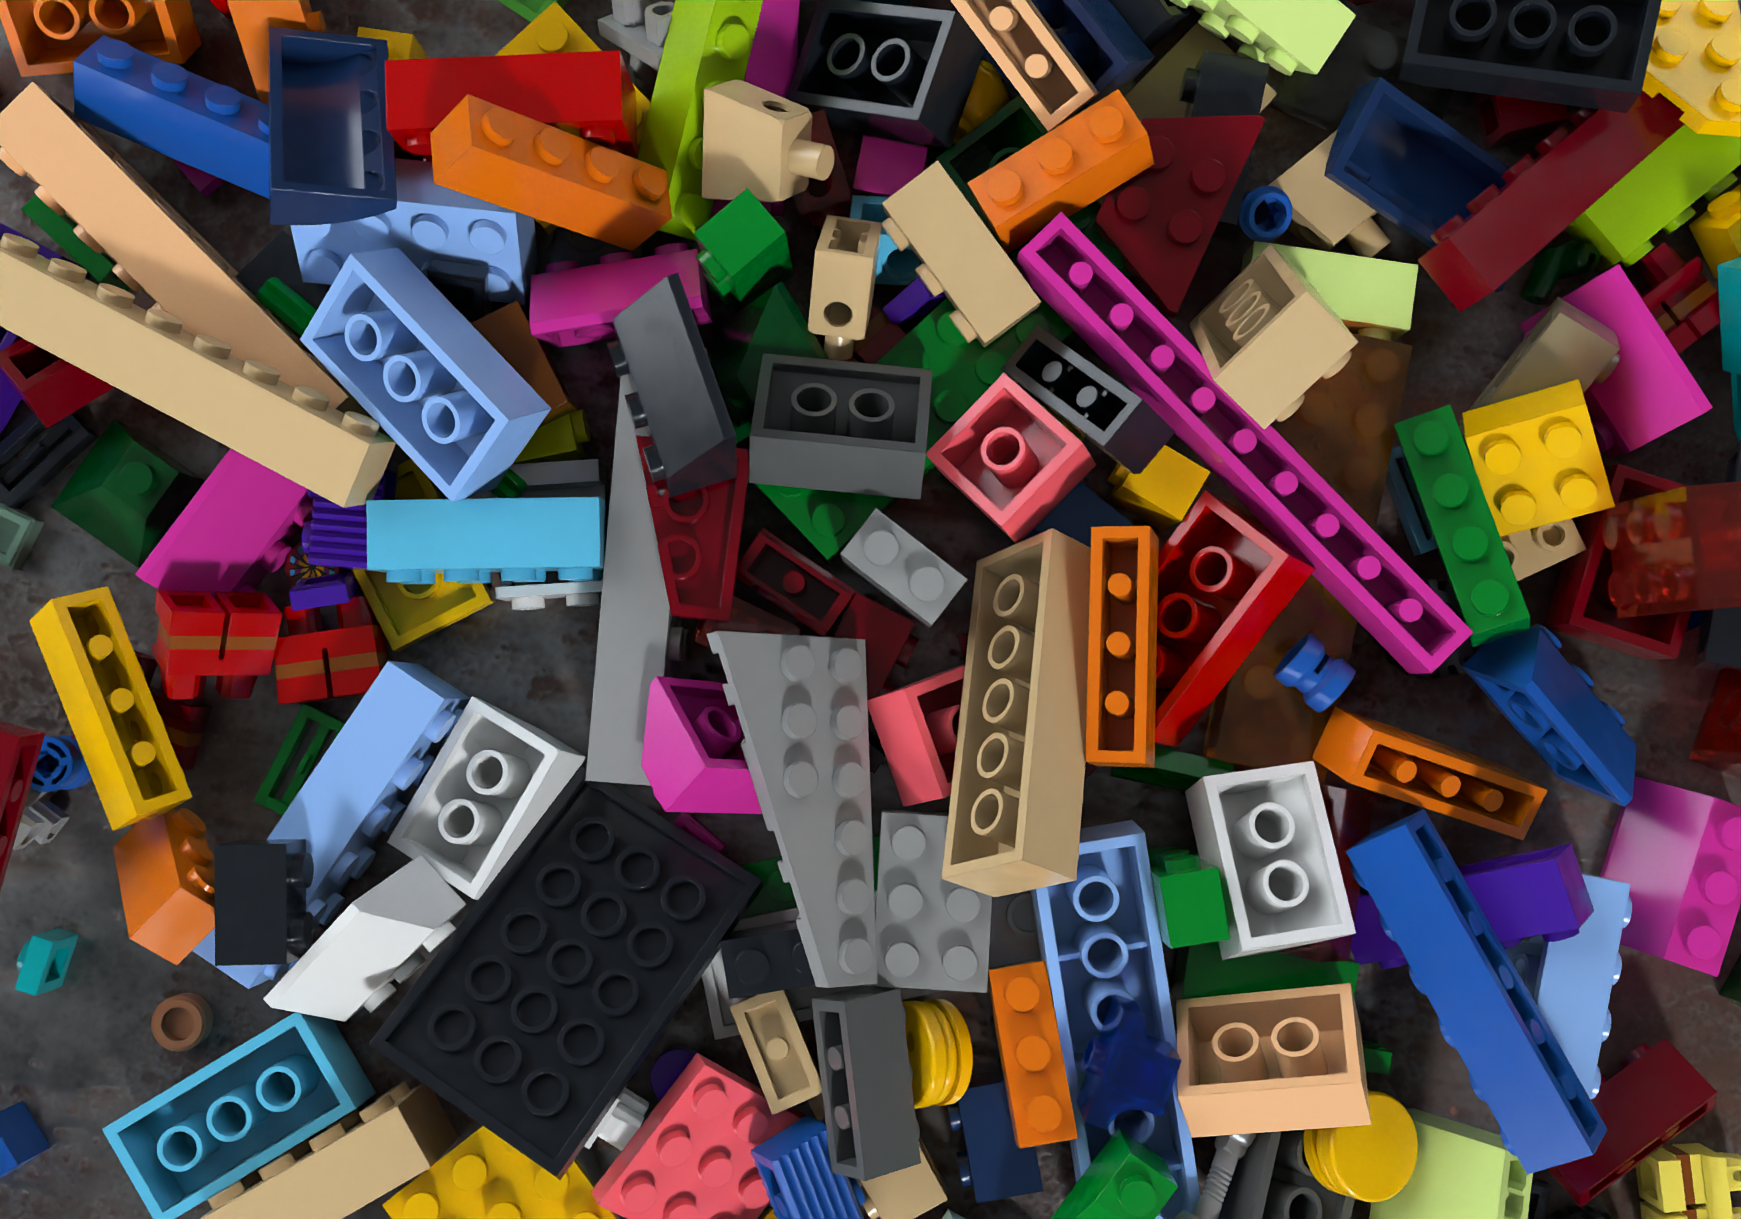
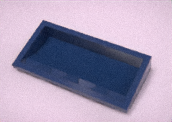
(328, 128)
(1408, 161)

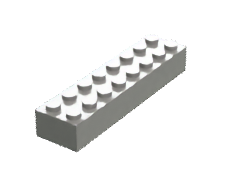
(635, 622)

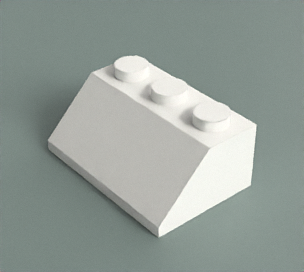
(483, 796)
(1272, 857)
(371, 946)

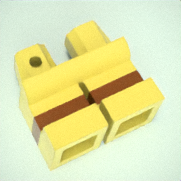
(1689, 1183)

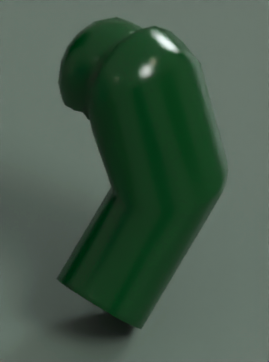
(1556, 264)

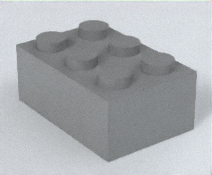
(925, 926)

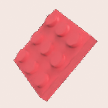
(696, 1151)

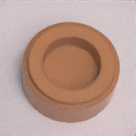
(182, 1022)

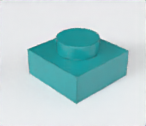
(45, 961)

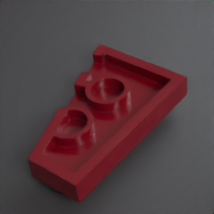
(699, 541)

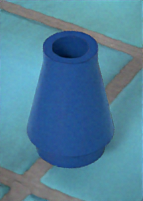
(1265, 213)

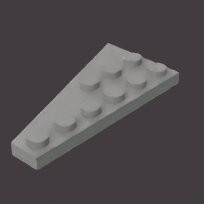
(811, 775)

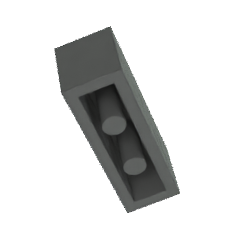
(866, 1081)

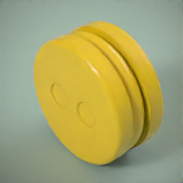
(938, 1052)
(1366, 1159)

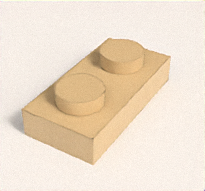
(777, 1049)

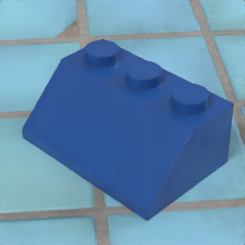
(1557, 712)

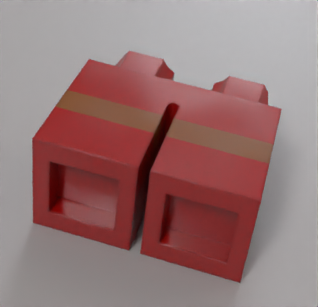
(217, 637)
(329, 663)

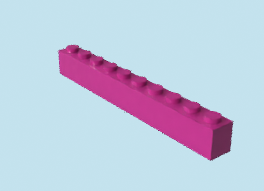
(1244, 456)

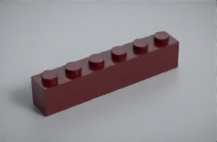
(1544, 196)

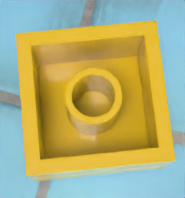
(1537, 458)

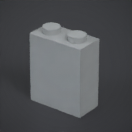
(902, 569)

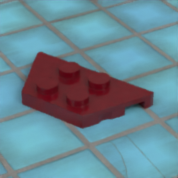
(1173, 207)

